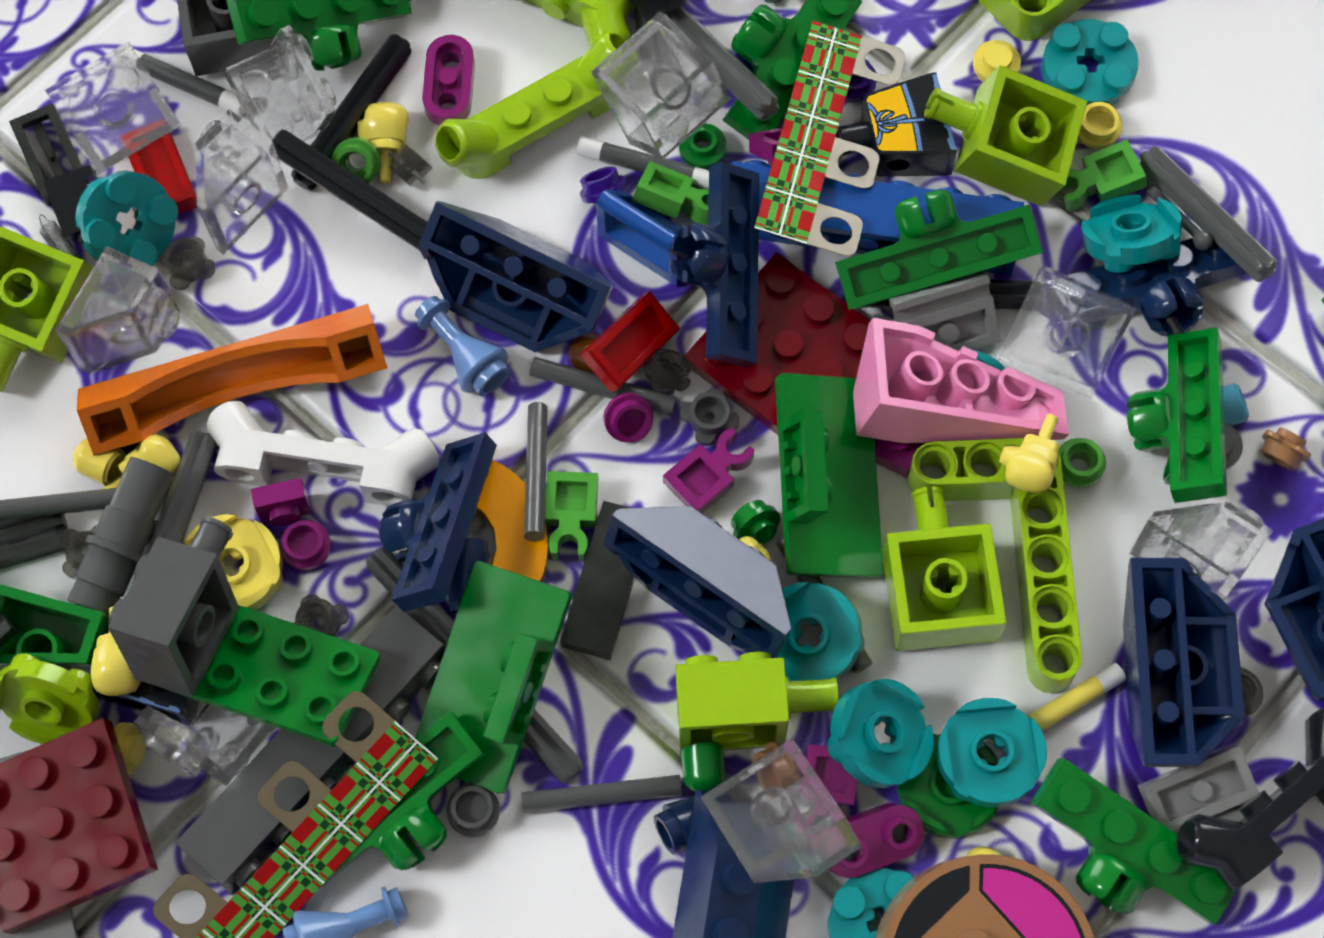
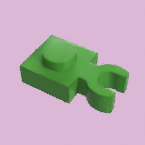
(1105, 173)
(671, 193)
(571, 505)

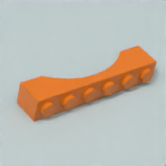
(151, 399)

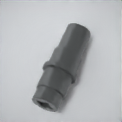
(120, 536)

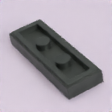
(599, 596)

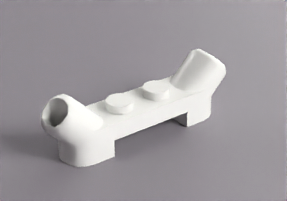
(383, 473)

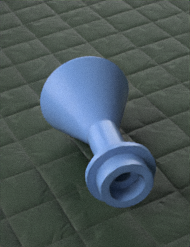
(477, 363)
(345, 925)

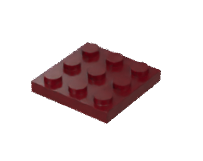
(799, 332)
(67, 826)

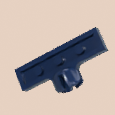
(725, 263)
(1167, 286)
(437, 523)

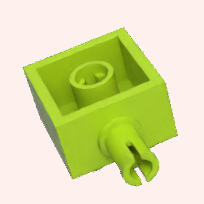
(1014, 133)
(31, 322)
(954, 556)
(743, 700)

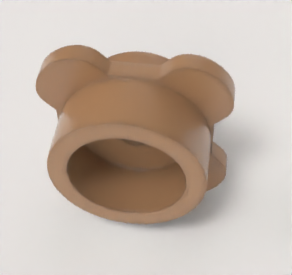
(1284, 448)

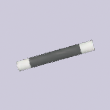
(191, 84)
(637, 160)

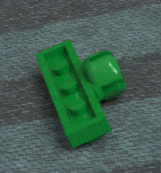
(325, 24)
(775, 52)
(936, 250)
(1187, 416)
(414, 812)
(1126, 847)

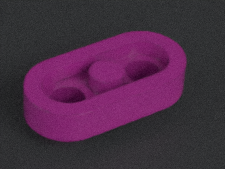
(448, 84)
(874, 833)

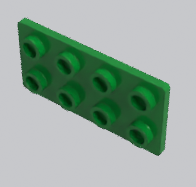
(826, 480)
(497, 666)
(285, 674)

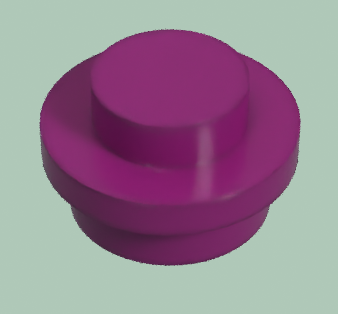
(628, 417)
(305, 545)

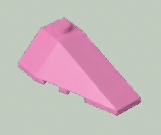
(930, 392)

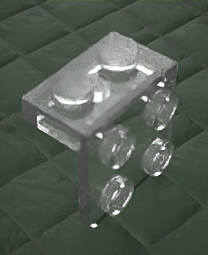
(283, 88)
(214, 743)

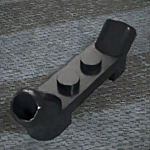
(1244, 847)

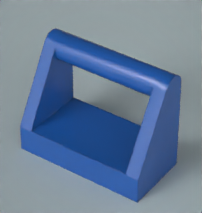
(638, 232)

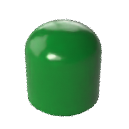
(703, 766)

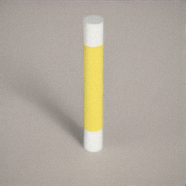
(1072, 700)

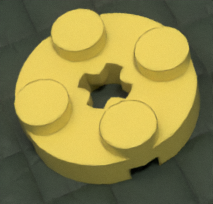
(262, 565)

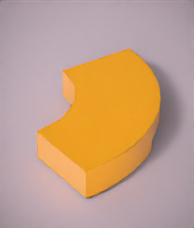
(504, 509)

